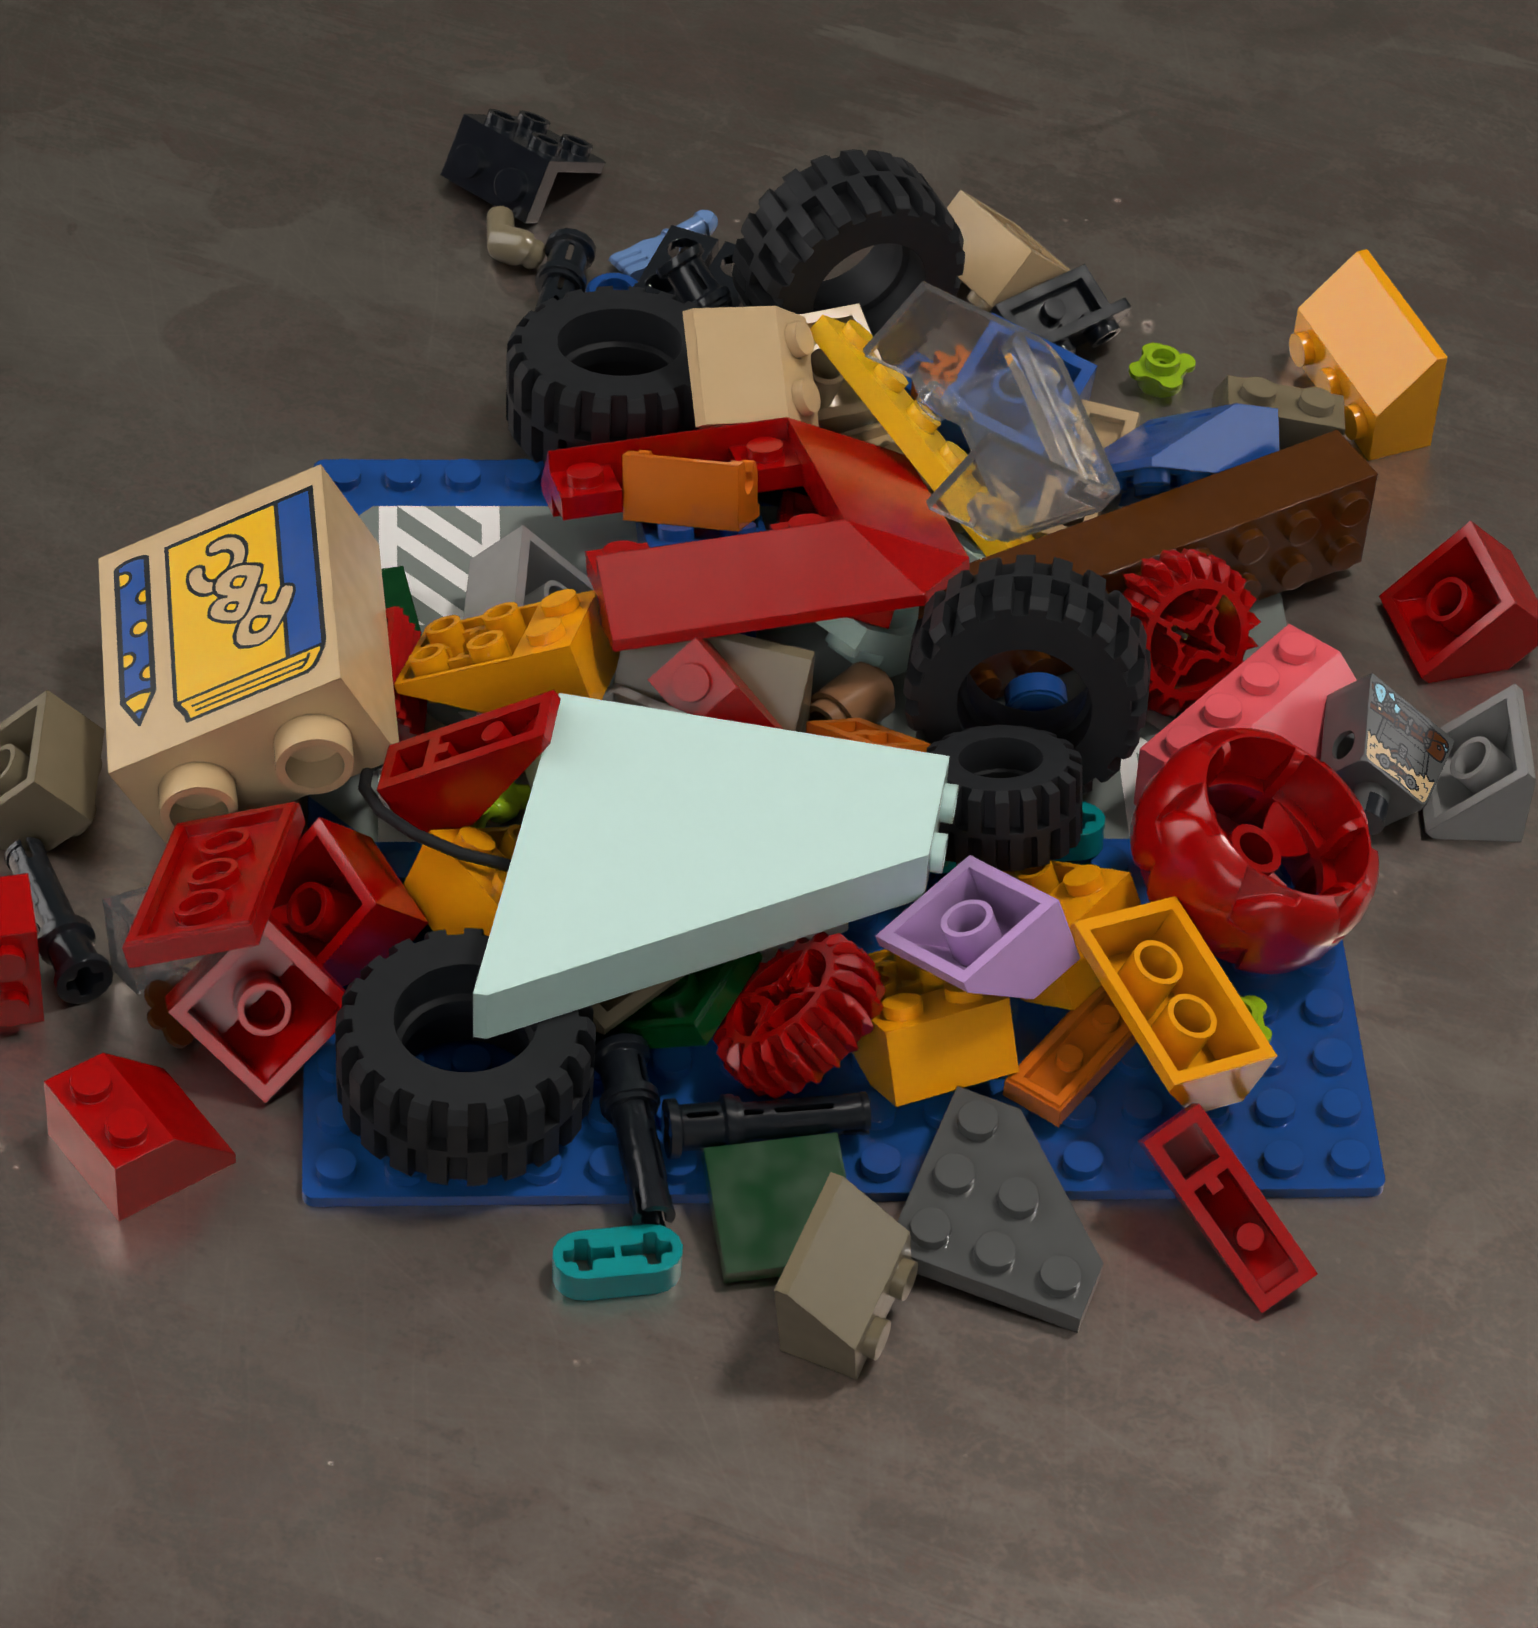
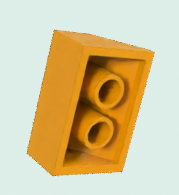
(1373, 350)
(1176, 1002)

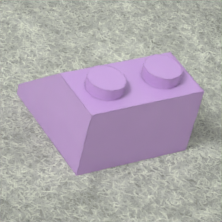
(985, 933)

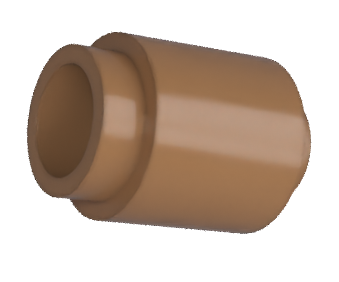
(855, 693)

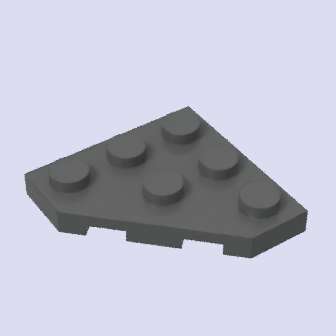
(997, 1217)

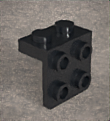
(514, 160)

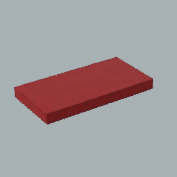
(215, 885)

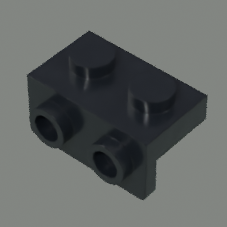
(1066, 310)

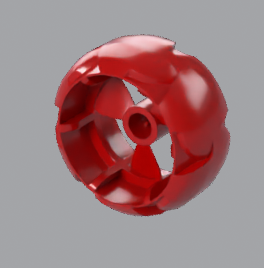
(1288, 814)

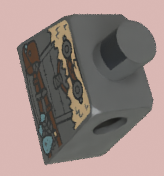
(1383, 750)

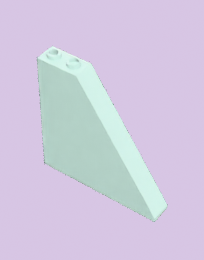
(692, 845)

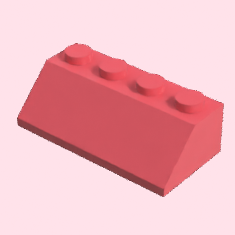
(1273, 690)

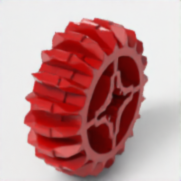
(1206, 604)
(800, 1015)

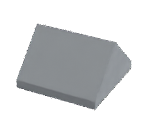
(1487, 775)

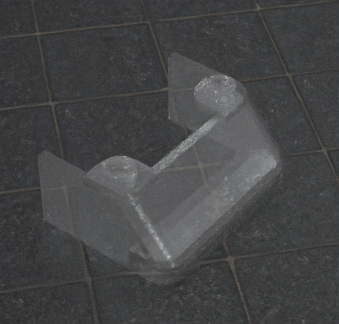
(1018, 409)

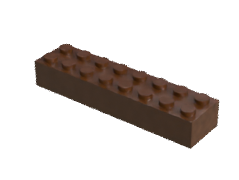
(1268, 518)

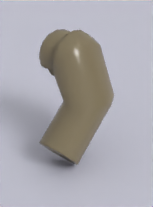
(509, 243)

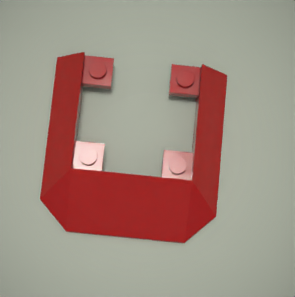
(860, 556)

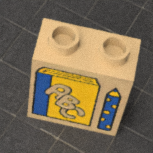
(246, 655)

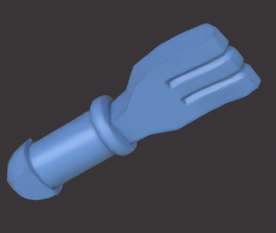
(637, 257)

